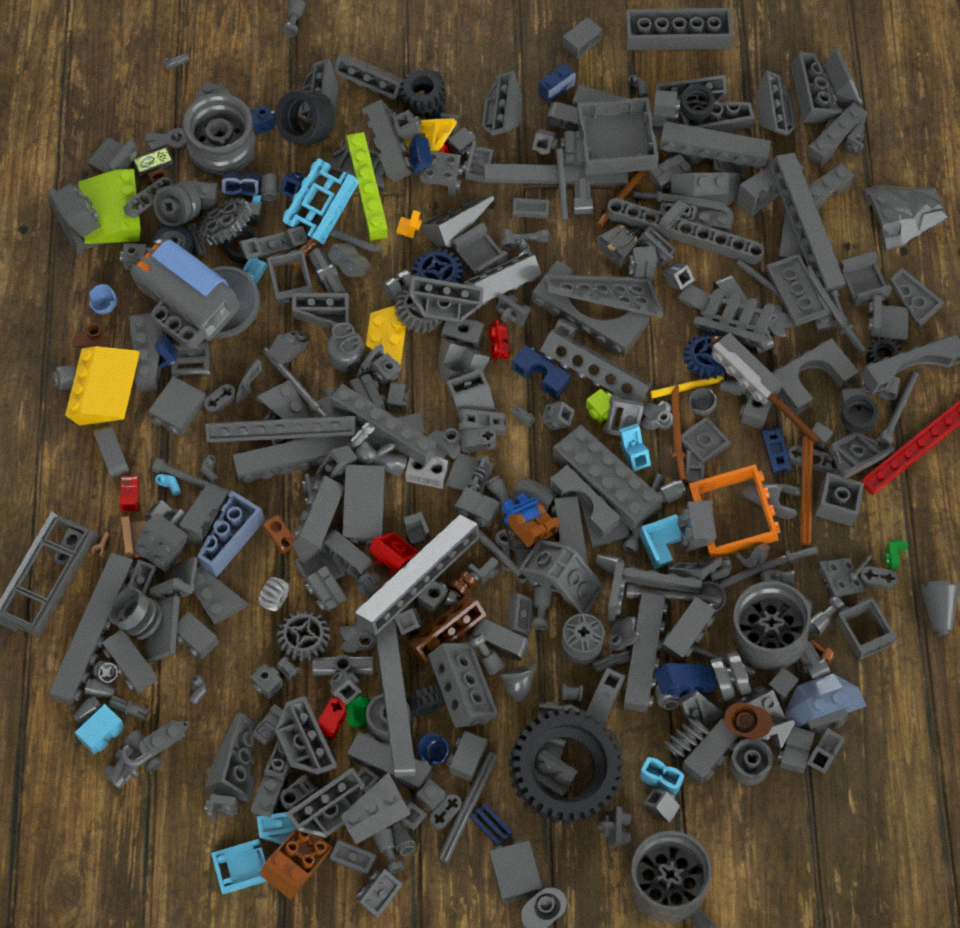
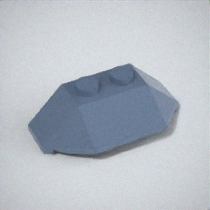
(822, 698)

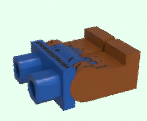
(529, 519)

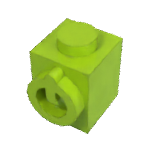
(599, 405)

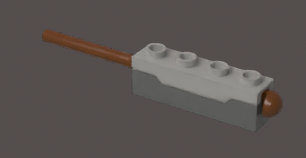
(753, 376)

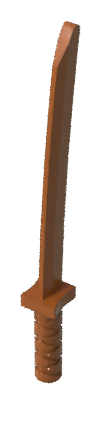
(623, 193)
(679, 454)

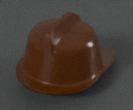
(748, 720)

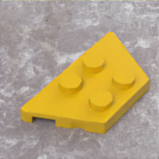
(436, 131)
(387, 331)

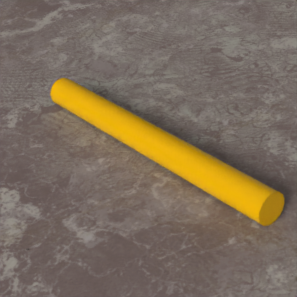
(686, 386)

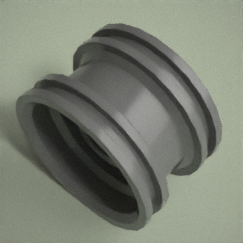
(213, 135)

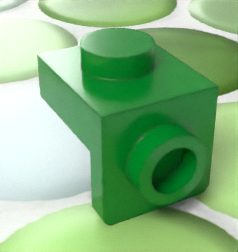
(891, 556)
(357, 712)

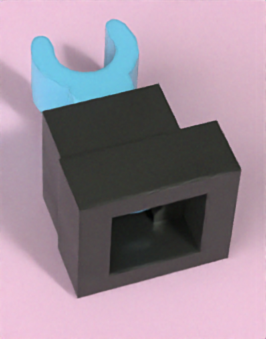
(256, 206)

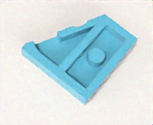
(275, 828)

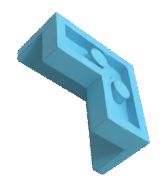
(657, 537)

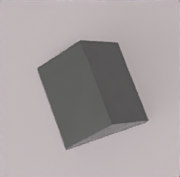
(534, 489)

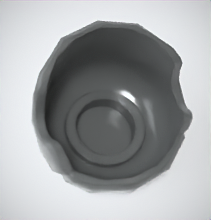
(702, 401)

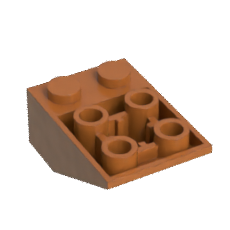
(295, 862)

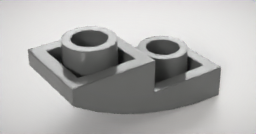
(694, 298)

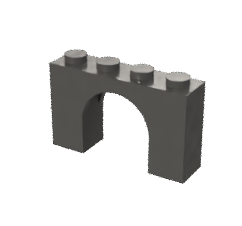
(826, 357)

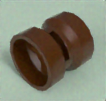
(463, 583)

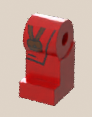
(129, 493)

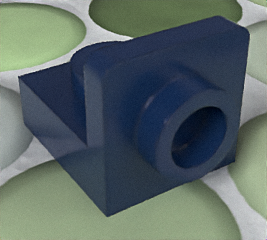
(167, 350)

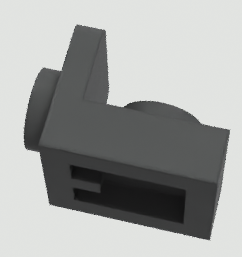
(854, 140)

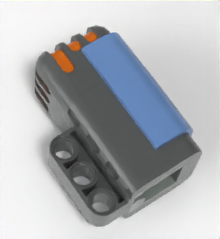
(185, 293)

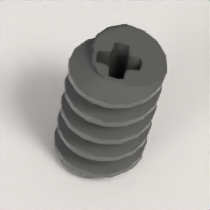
(687, 737)

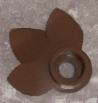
(86, 339)

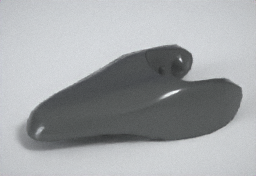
(750, 492)

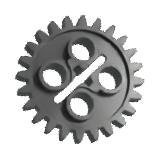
(224, 221)

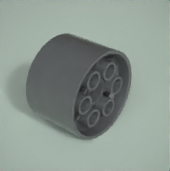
(771, 597)
(691, 854)

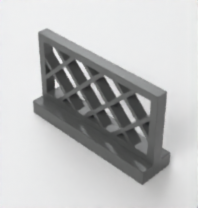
(73, 236)

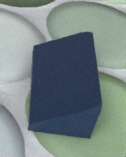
(420, 153)

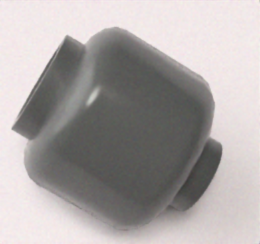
(64, 377)
(665, 700)

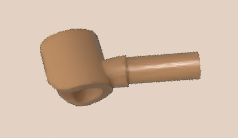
(101, 545)

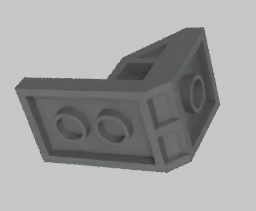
(563, 571)

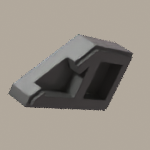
(694, 469)

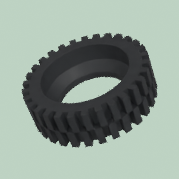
(603, 754)

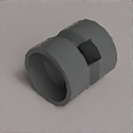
(395, 286)

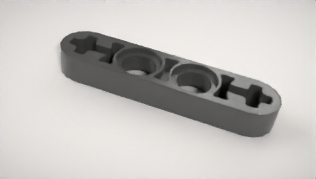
(147, 195)

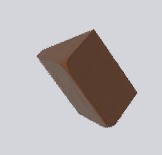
(156, 175)

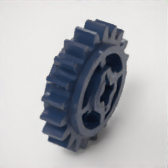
(440, 266)
(702, 361)

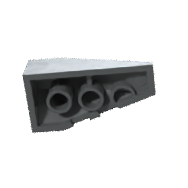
(233, 764)

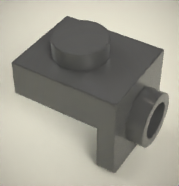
(753, 559)
(488, 571)

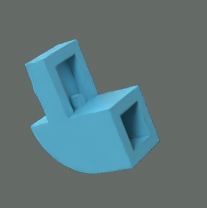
(633, 448)

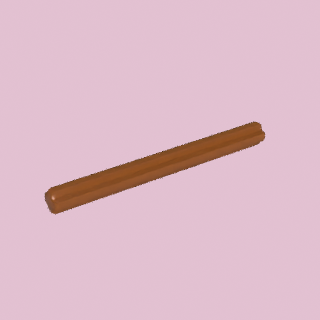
(806, 495)

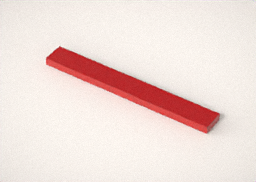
(912, 450)

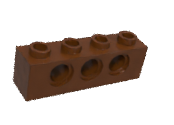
(446, 627)

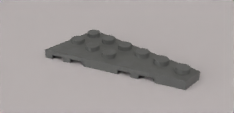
(625, 293)

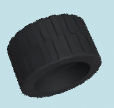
(287, 116)

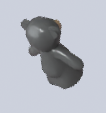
(382, 457)

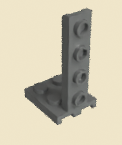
(646, 578)

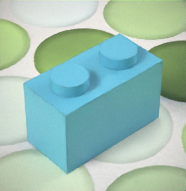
(99, 729)

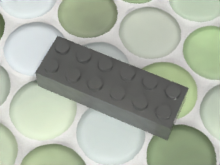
(678, 29)
(608, 477)

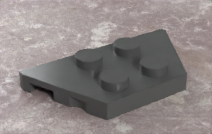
(341, 162)
(857, 453)

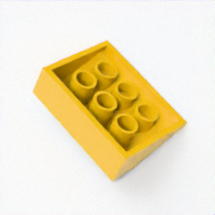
(102, 385)

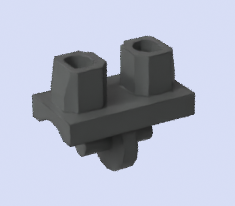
(512, 311)
(121, 772)
(613, 827)

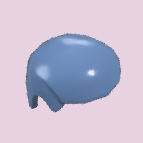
(102, 299)

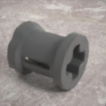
(288, 669)
(572, 693)

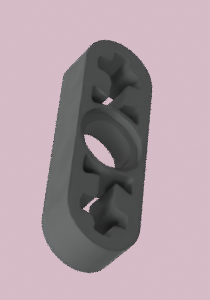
(818, 467)

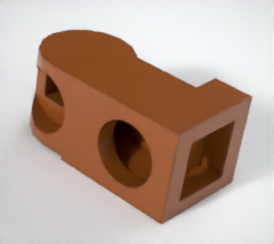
(279, 534)

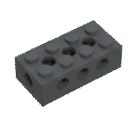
(463, 684)

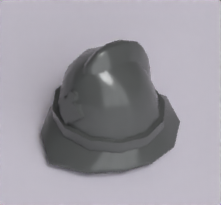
(518, 681)

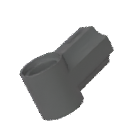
(582, 202)
(813, 664)

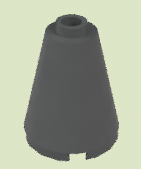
(941, 605)

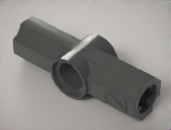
(325, 271)
(329, 665)

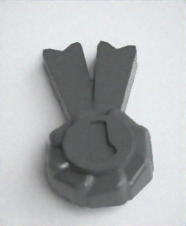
(174, 138)

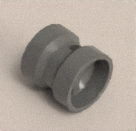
(109, 671)

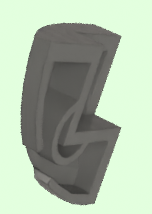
(372, 356)
(244, 388)

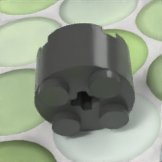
(747, 751)

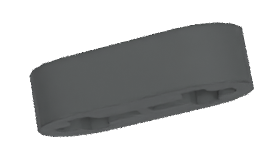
(673, 215)
(219, 398)
(878, 577)
(442, 809)

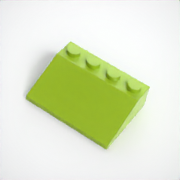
(109, 195)

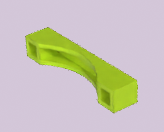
(367, 186)

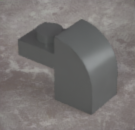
(165, 511)
(826, 751)

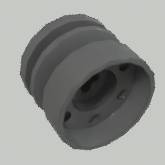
(135, 613)
(582, 649)

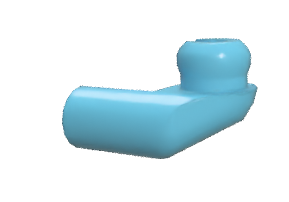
(169, 482)

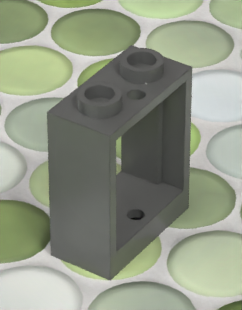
(278, 260)
(874, 646)

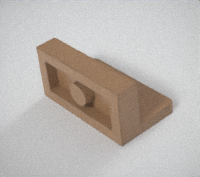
(131, 534)

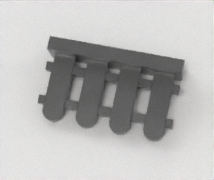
(740, 331)

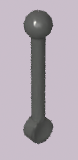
(853, 576)

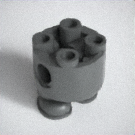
(345, 348)

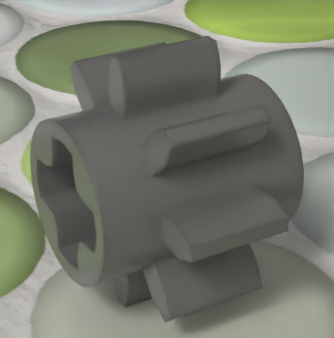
(368, 584)

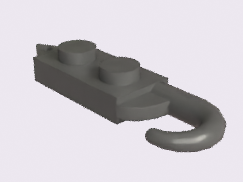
(157, 742)

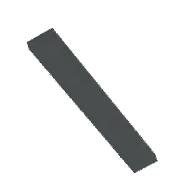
(547, 174)
(281, 429)

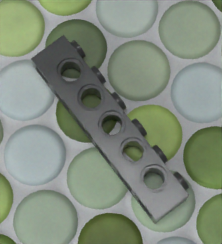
(550, 349)

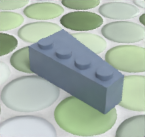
(230, 533)

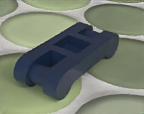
(776, 449)

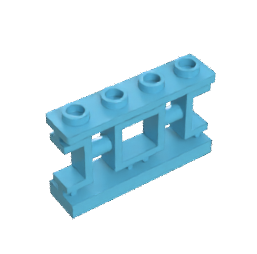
(332, 208)

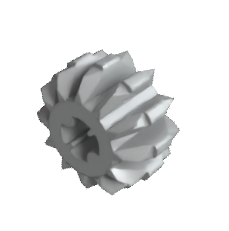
(273, 594)

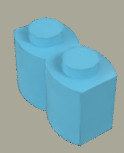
(658, 775)

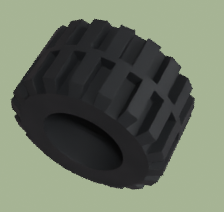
(421, 81)

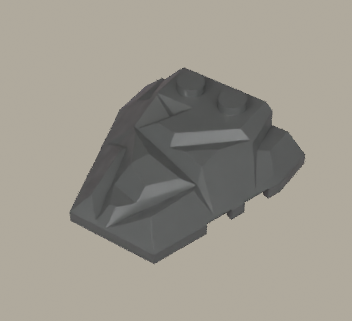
(904, 212)

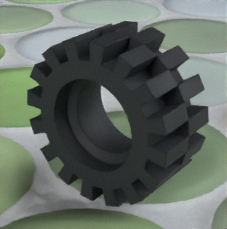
(886, 345)
(425, 701)

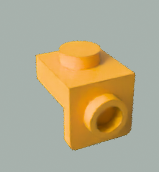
(408, 227)

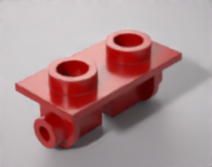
(498, 334)

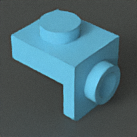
(255, 269)

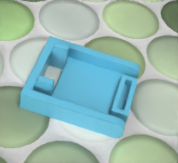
(243, 865)

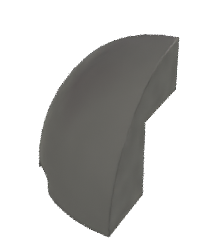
(458, 360)

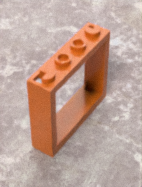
(730, 478)

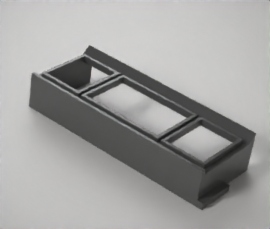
(62, 583)

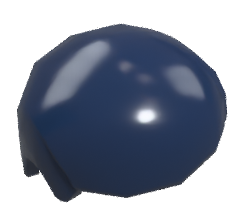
(433, 749)

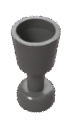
(295, 11)
(542, 601)
(821, 619)
(490, 660)
(133, 741)
(386, 844)

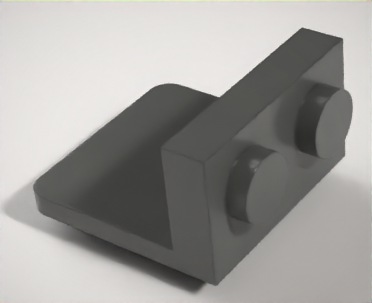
(113, 156)
(444, 171)
(887, 320)
(763, 698)

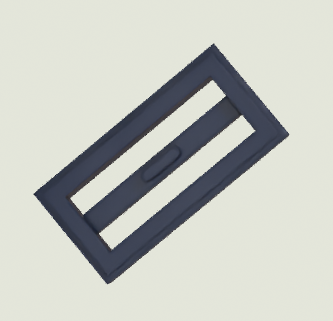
(479, 812)

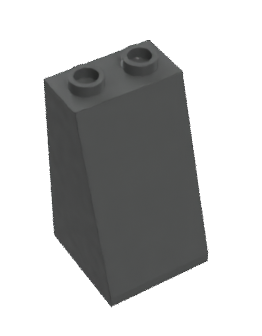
(364, 503)

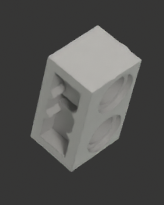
(425, 475)

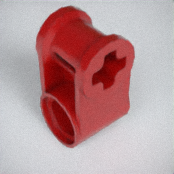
(331, 721)

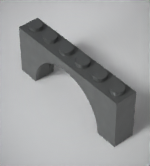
(616, 333)

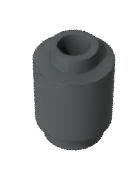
(269, 187)
(671, 491)

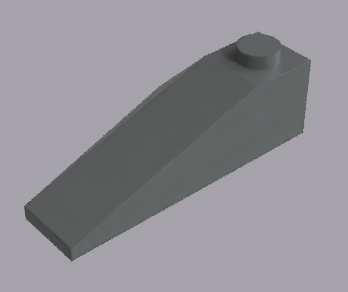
(445, 229)

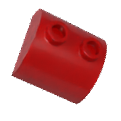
(392, 551)

